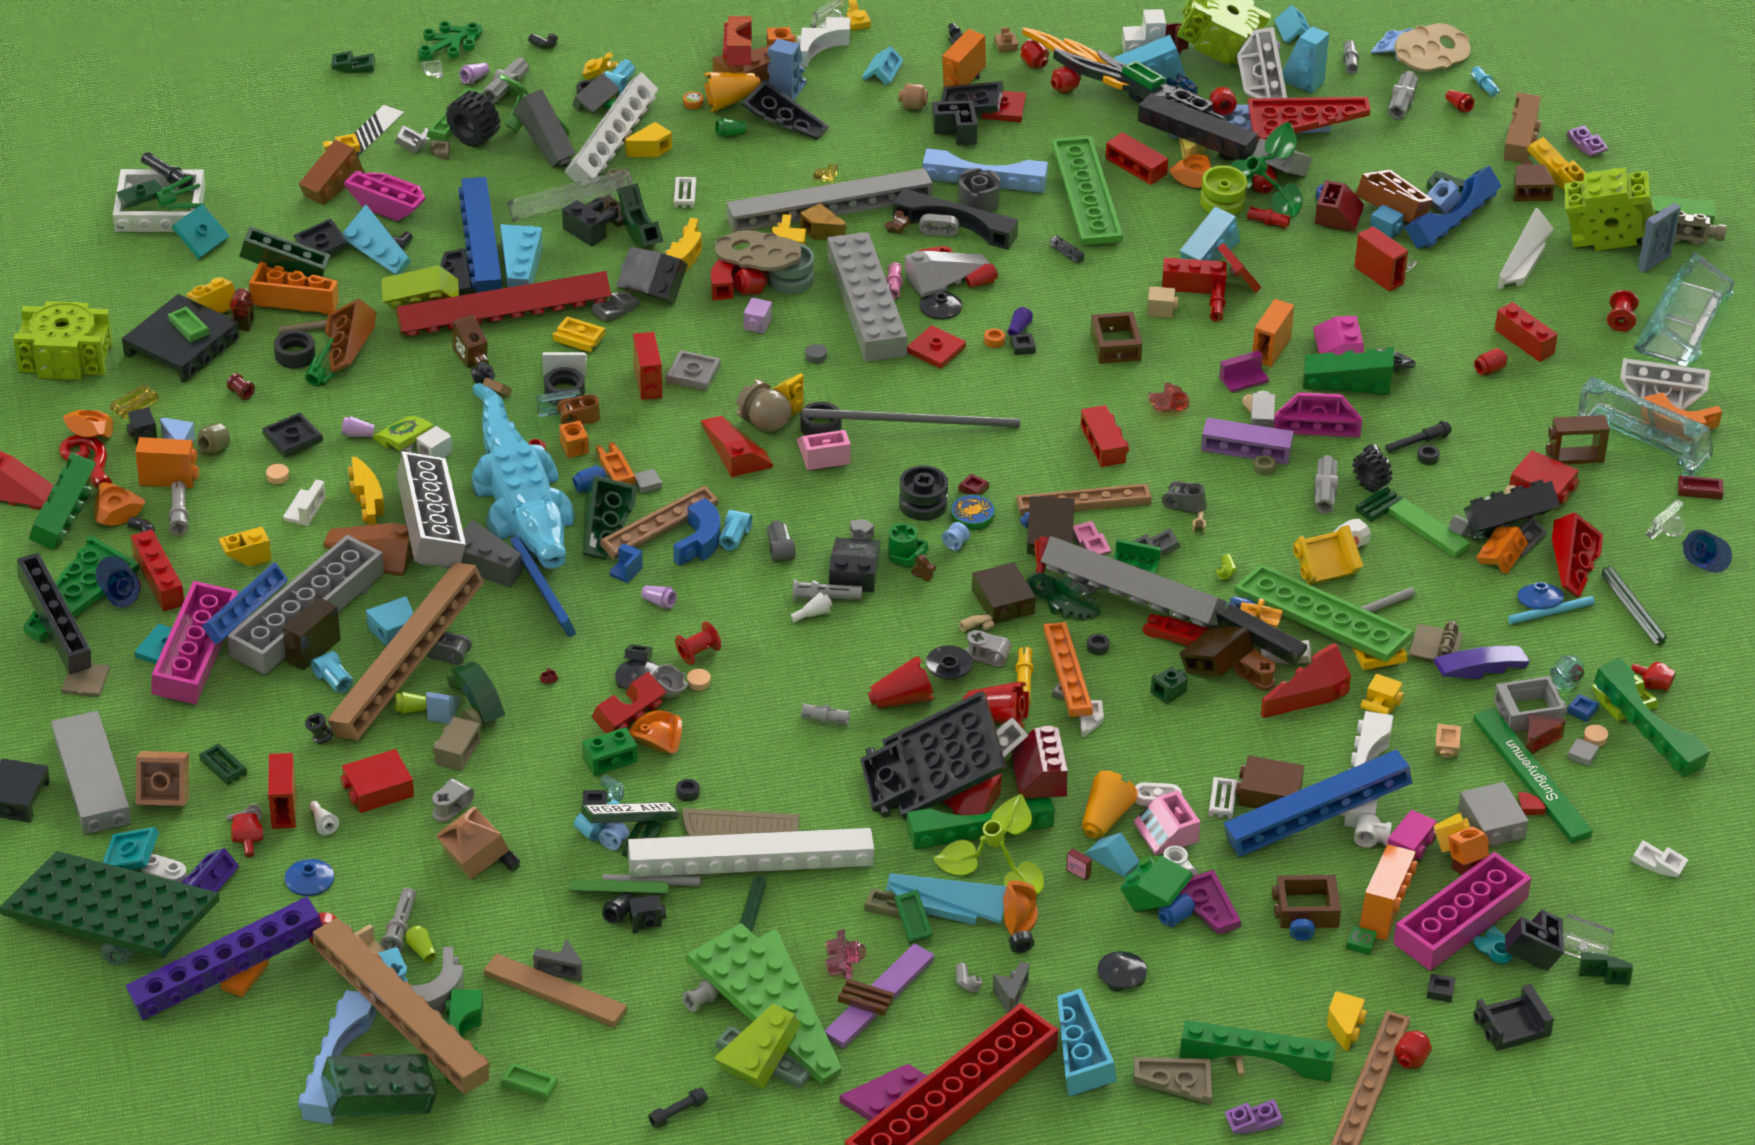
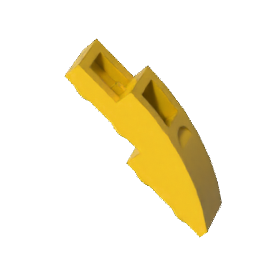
(1557, 166)
(689, 246)
(366, 490)

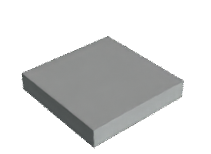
(693, 370)

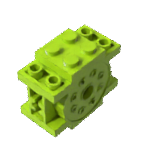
(1221, 26)
(1609, 208)
(63, 340)

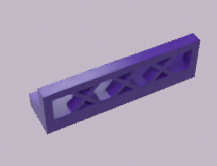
(212, 871)

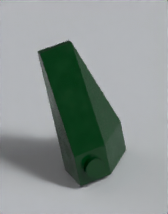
(605, 512)

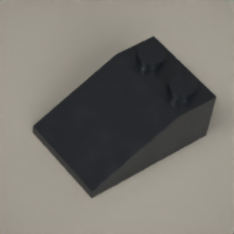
(652, 274)
(854, 563)

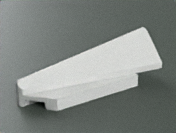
(1526, 251)

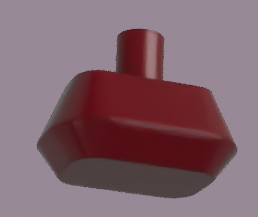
(548, 677)

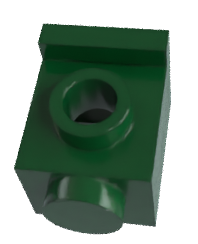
(1172, 681)

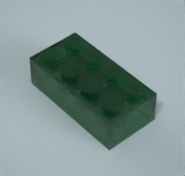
(378, 1085)

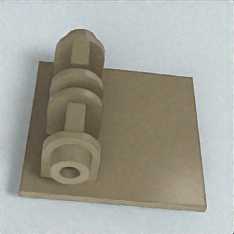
(1435, 642)

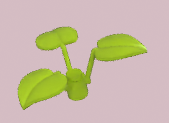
(1010, 817)

